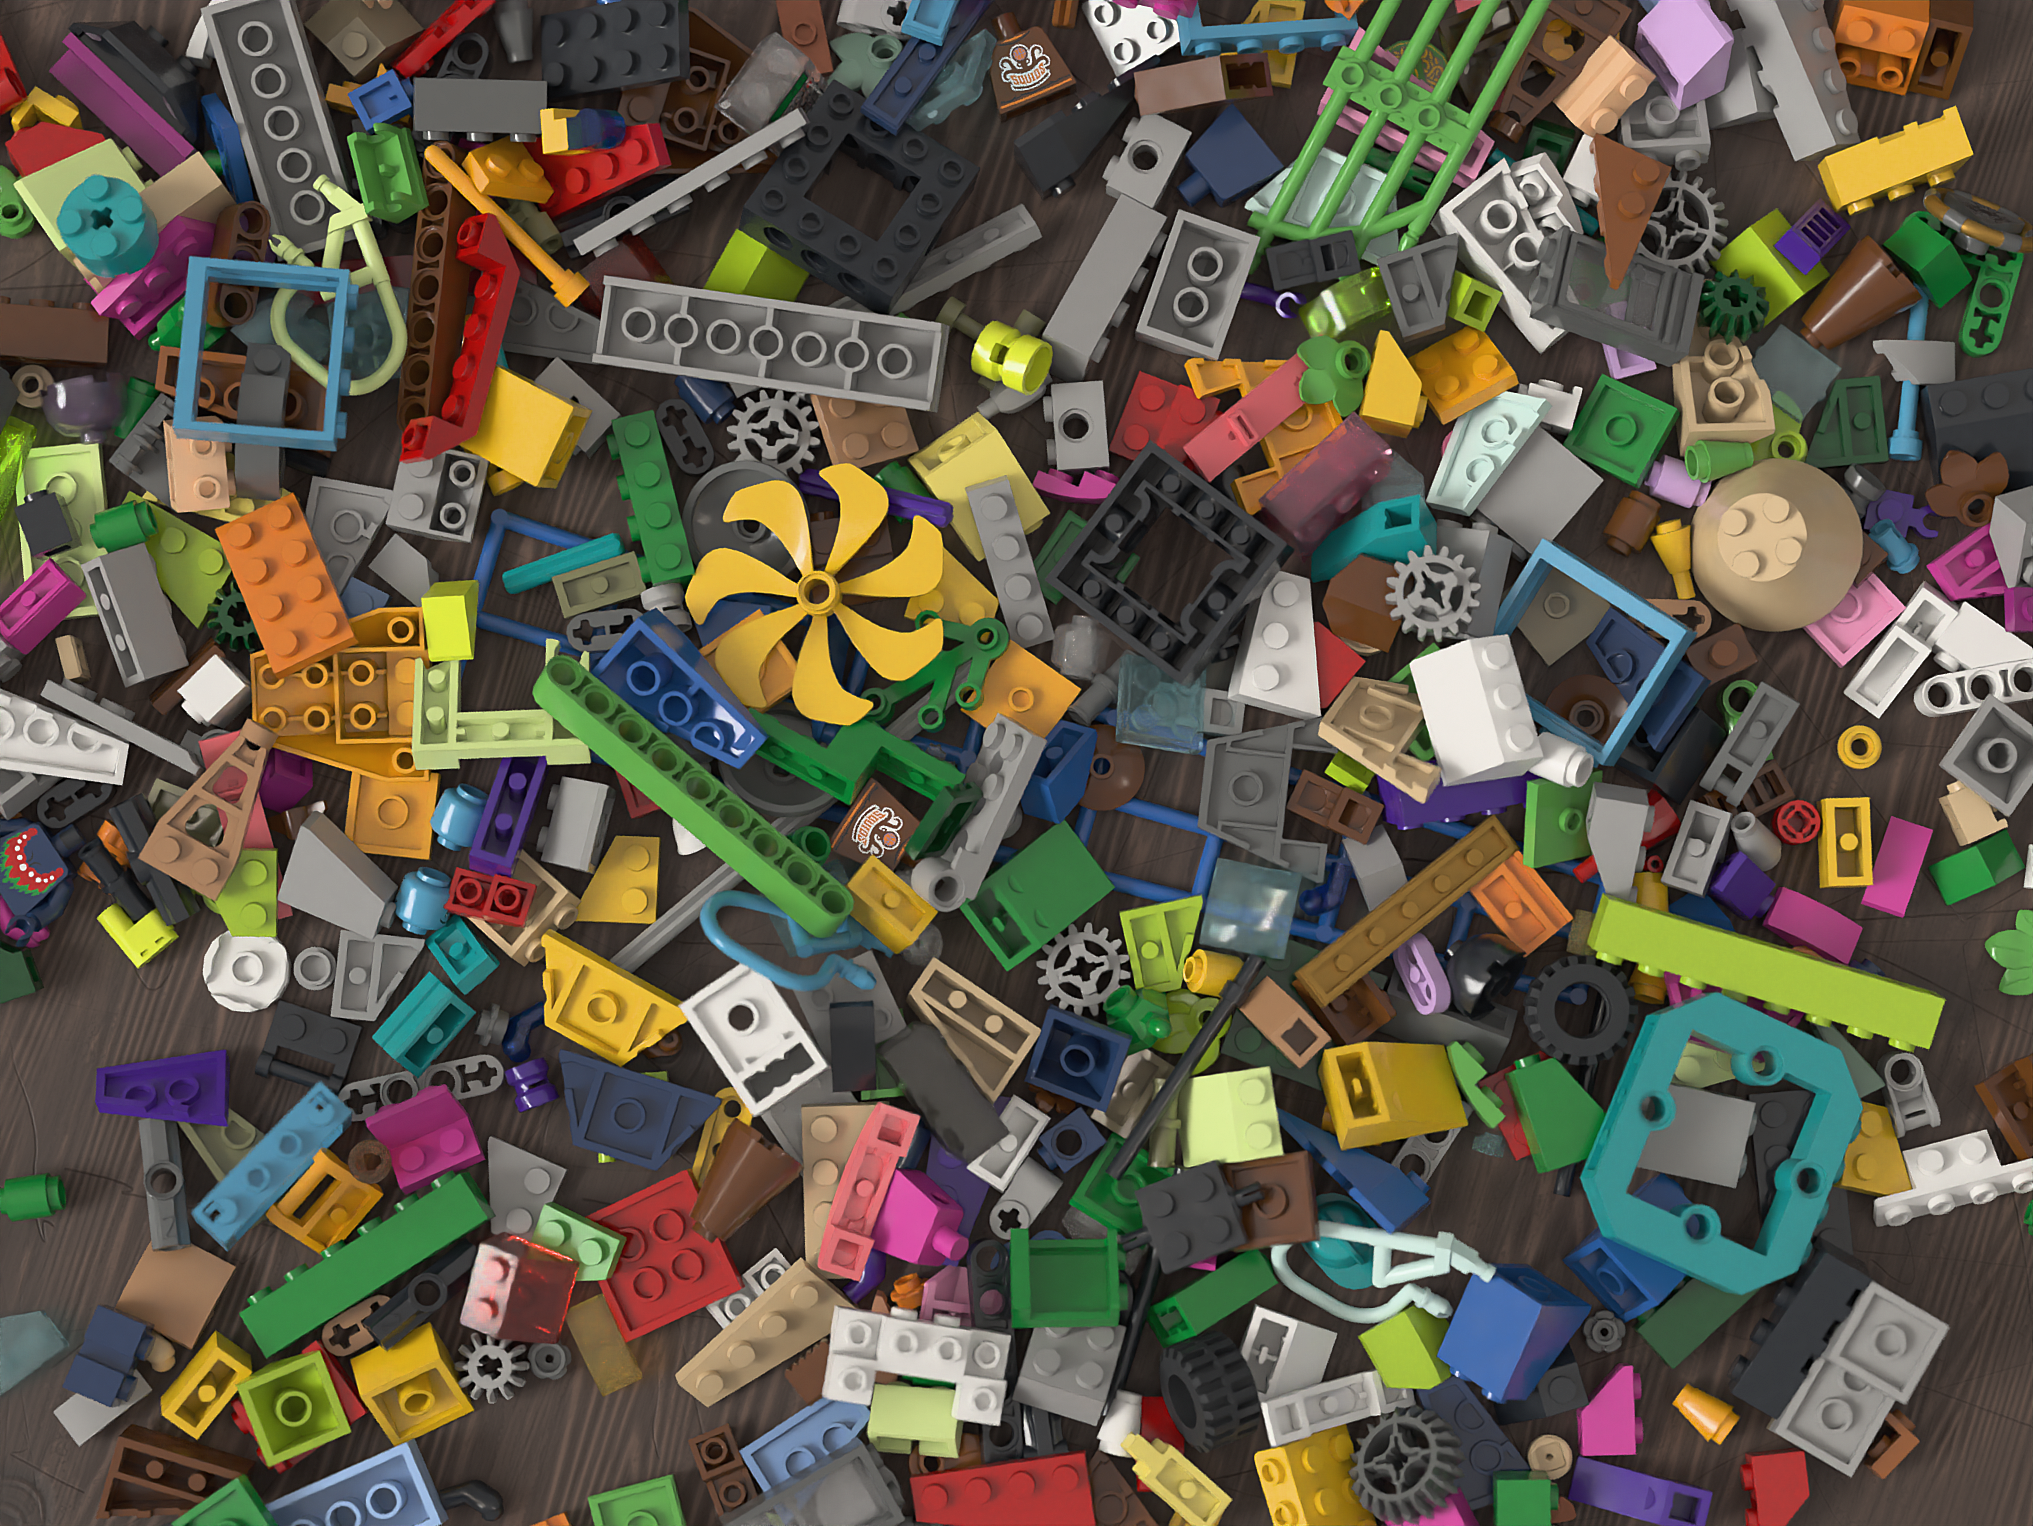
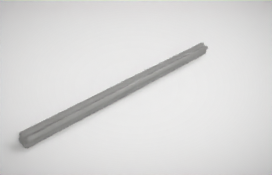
(727, 878)

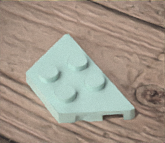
(1315, 190)

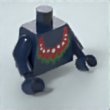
(36, 872)

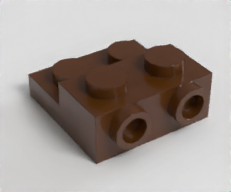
(870, 557)

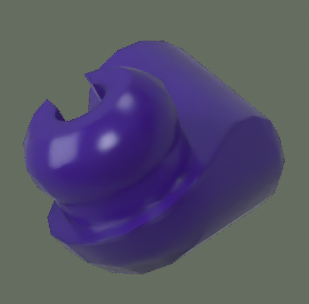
(871, 1277)

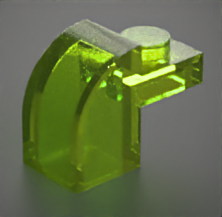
(1347, 305)

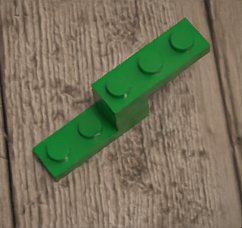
(853, 759)

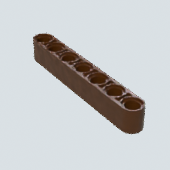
(435, 296)

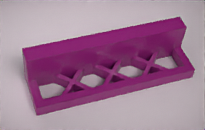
(120, 108)

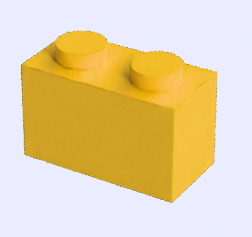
(1844, 843)
(206, 1385)

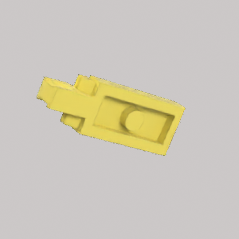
(1176, 1480)

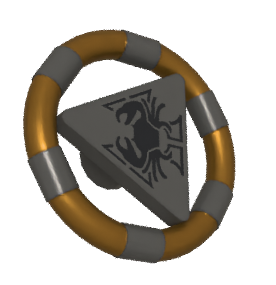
(1979, 221)

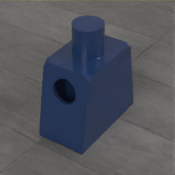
(1228, 162)

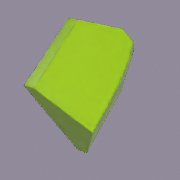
(1407, 1349)

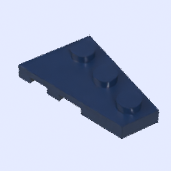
(1628, 657)

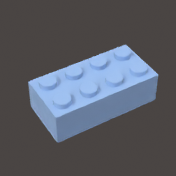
(379, 1491)

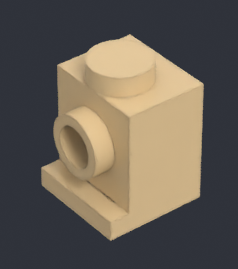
(1969, 814)

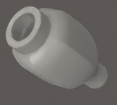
(1008, 400)

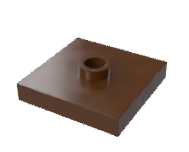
(1290, 1203)

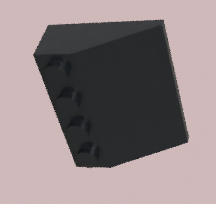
(1981, 419)

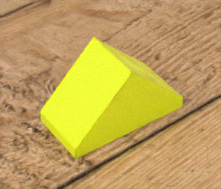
(451, 619)

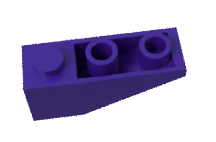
(1639, 1494)

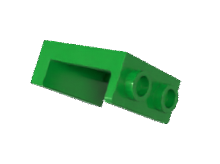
(1066, 1281)

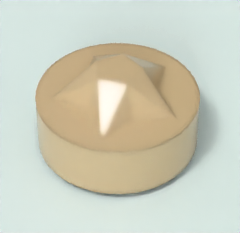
(1550, 1455)

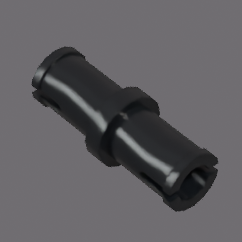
(115, 879)

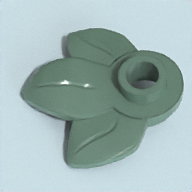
(863, 59)

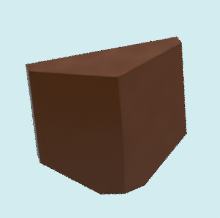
(1358, 604)

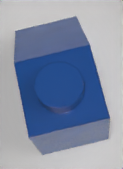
(1060, 772)

